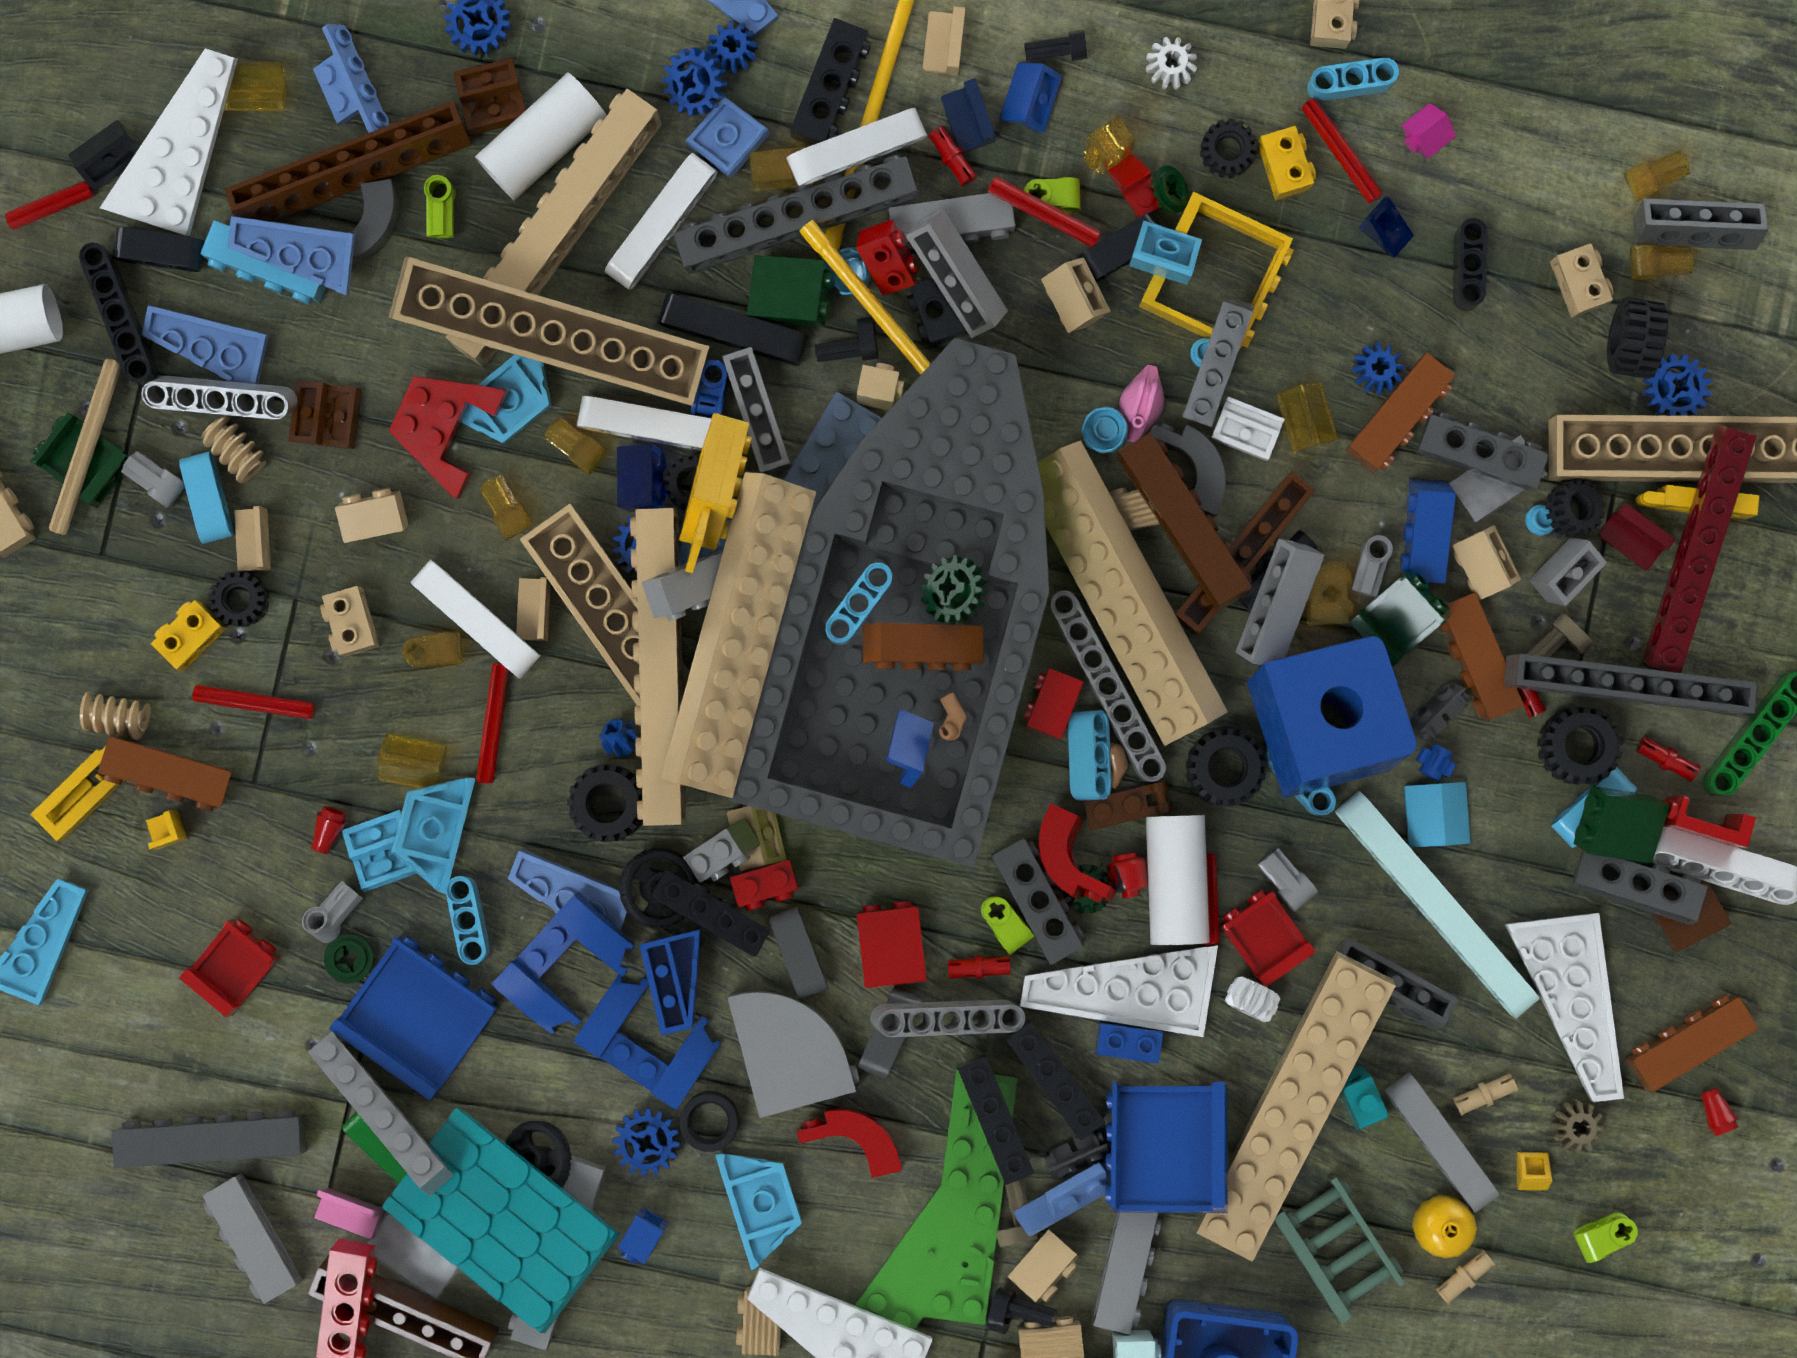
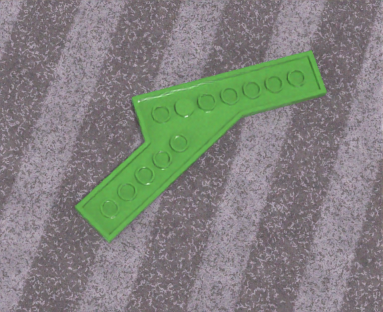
(949, 1250)

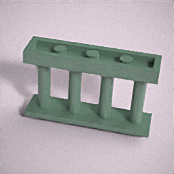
(1323, 1274)

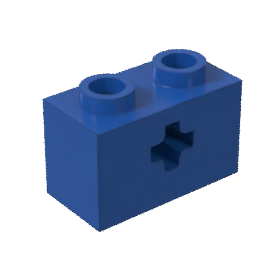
(1128, 1042)
(642, 1236)

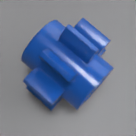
(618, 737)
(1436, 762)

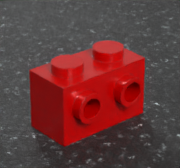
(888, 257)
(1053, 703)
(763, 883)

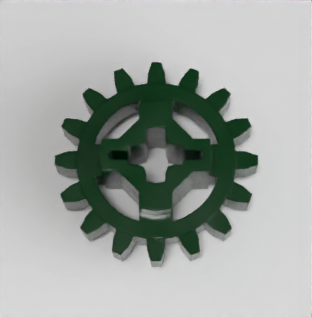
(953, 589)

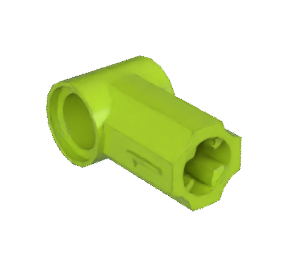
(439, 210)

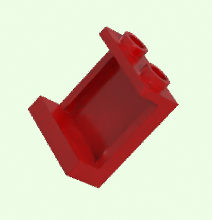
(1734, 832)
(1266, 937)
(891, 945)
(231, 967)

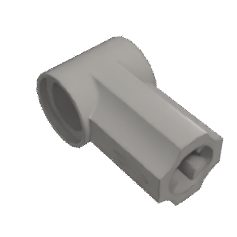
(158, 482)
(1371, 569)
(1291, 885)
(331, 912)

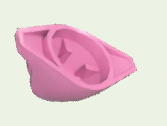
(1142, 402)

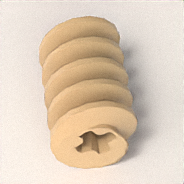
(232, 449)
(114, 718)

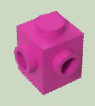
(1428, 131)

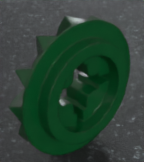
(1177, 196)
(1084, 904)
(343, 972)

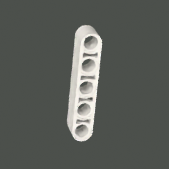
(856, 147)
(661, 221)
(643, 423)
(475, 619)
(1727, 866)

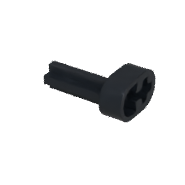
(1072, 45)
(863, 346)
(1006, 1305)

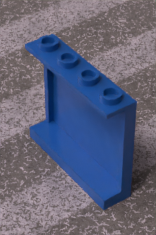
(415, 1017)
(1168, 1149)

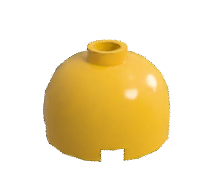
(1441, 1213)

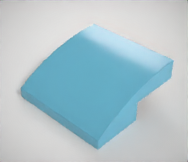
(372, 854)

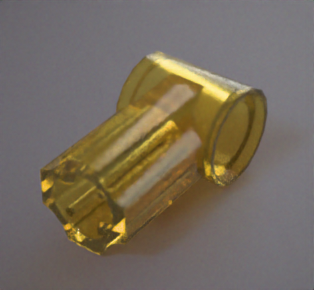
(1651, 177)
(1651, 262)
(580, 449)
(507, 512)

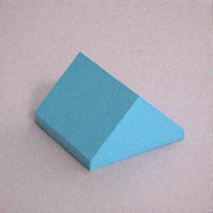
(1165, 252)
(1437, 814)

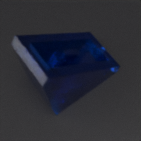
(1387, 227)

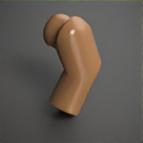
(955, 718)
(1118, 764)

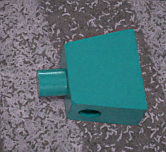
(1362, 1099)

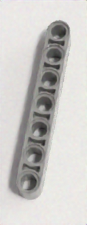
(1119, 696)

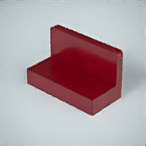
(1635, 536)

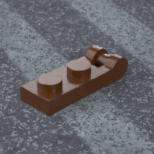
(1127, 806)

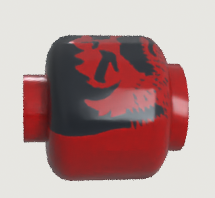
(1127, 874)

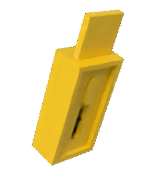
(715, 485)

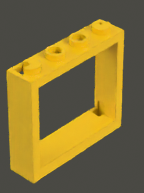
(1242, 224)

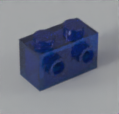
(640, 477)

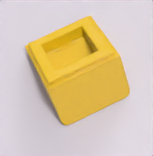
(1533, 1171)

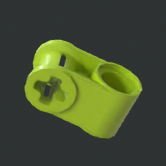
(1059, 192)
(1007, 928)
(1601, 1237)

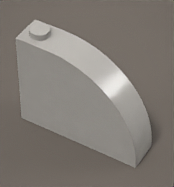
(789, 1052)

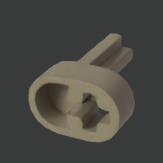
(1563, 631)
(1016, 1234)

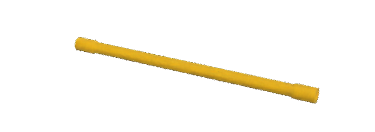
(878, 93)
(823, 246)

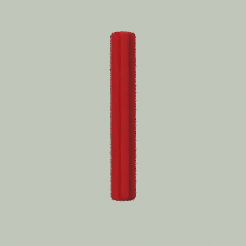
(1341, 150)
(1044, 211)
(253, 702)
(492, 723)

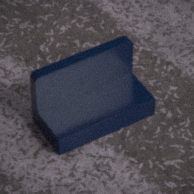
(968, 117)

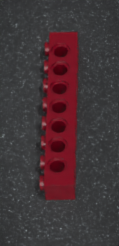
(1699, 548)

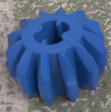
(744, 47)
(1369, 359)

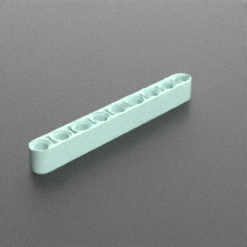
(1437, 905)

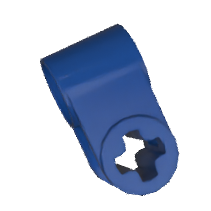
(710, 393)

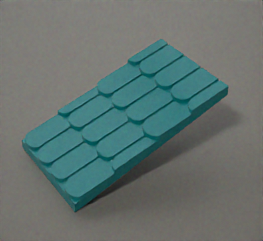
(504, 1223)

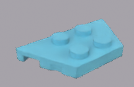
(524, 403)
(432, 829)
(760, 1203)

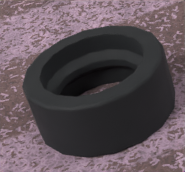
(687, 1129)

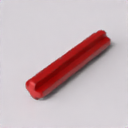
(49, 205)
(1212, 898)

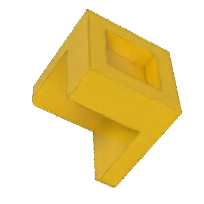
(166, 830)

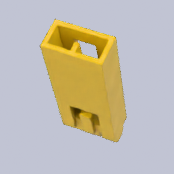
(1681, 498)
(74, 799)

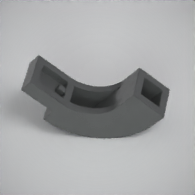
(378, 219)
(1204, 461)

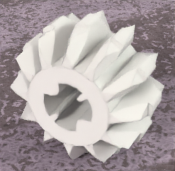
(1171, 51)
(1252, 999)

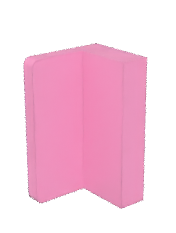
(348, 1213)

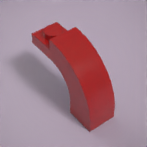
(1056, 852)
(863, 1129)

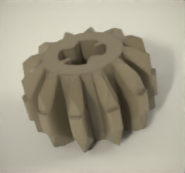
(1569, 1135)

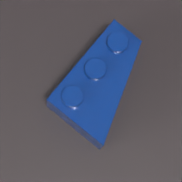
(1428, 529)
(673, 978)

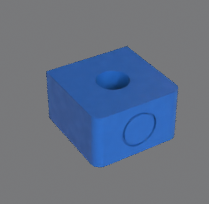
(1302, 744)
(1225, 1331)

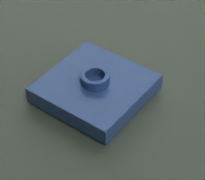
(727, 137)

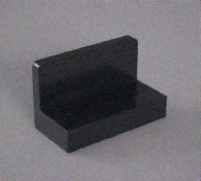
(104, 155)

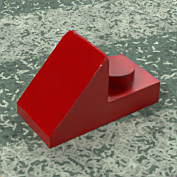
(1134, 184)

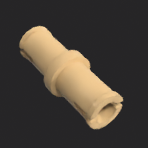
(1485, 1094)
(1465, 1276)

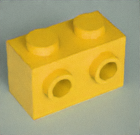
(1286, 162)
(188, 635)

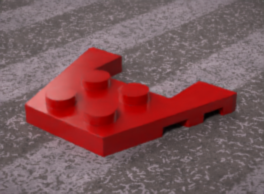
(430, 420)

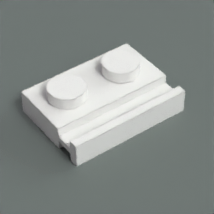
(1247, 429)

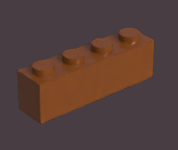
(1400, 412)
(923, 644)
(1479, 659)
(165, 772)
(1691, 1042)

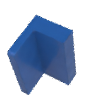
(1031, 96)
(909, 745)

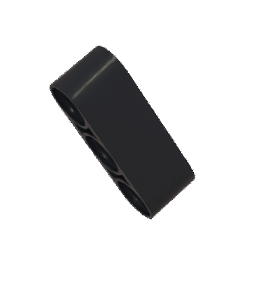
(158, 249)
(1115, 250)
(1477, 252)

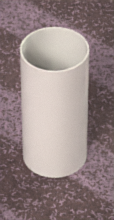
(541, 136)
(29, 318)
(1177, 880)

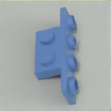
(347, 83)
(1064, 1199)

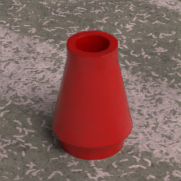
(327, 828)
(1718, 1113)

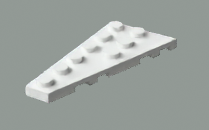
(171, 165)
(1572, 980)
(1146, 991)
(830, 1325)

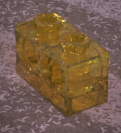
(1108, 146)

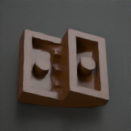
(490, 95)
(325, 415)
(1711, 919)

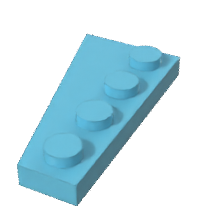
(40, 944)

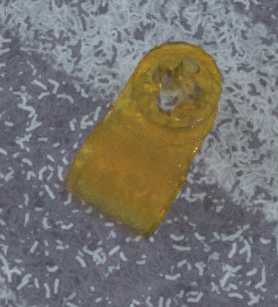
(440, 650)

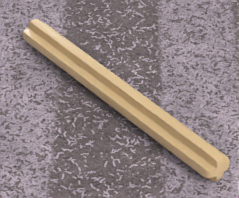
(85, 447)

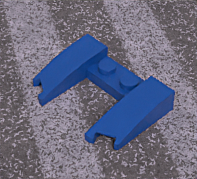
(521, 978)
(605, 1041)

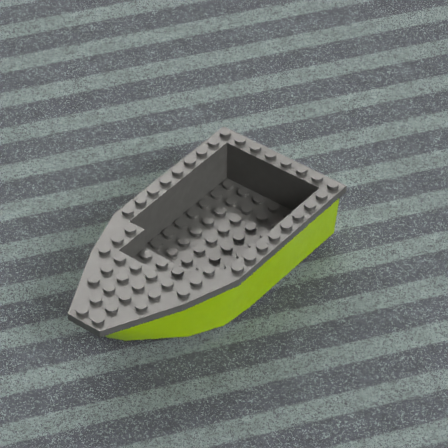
(929, 482)

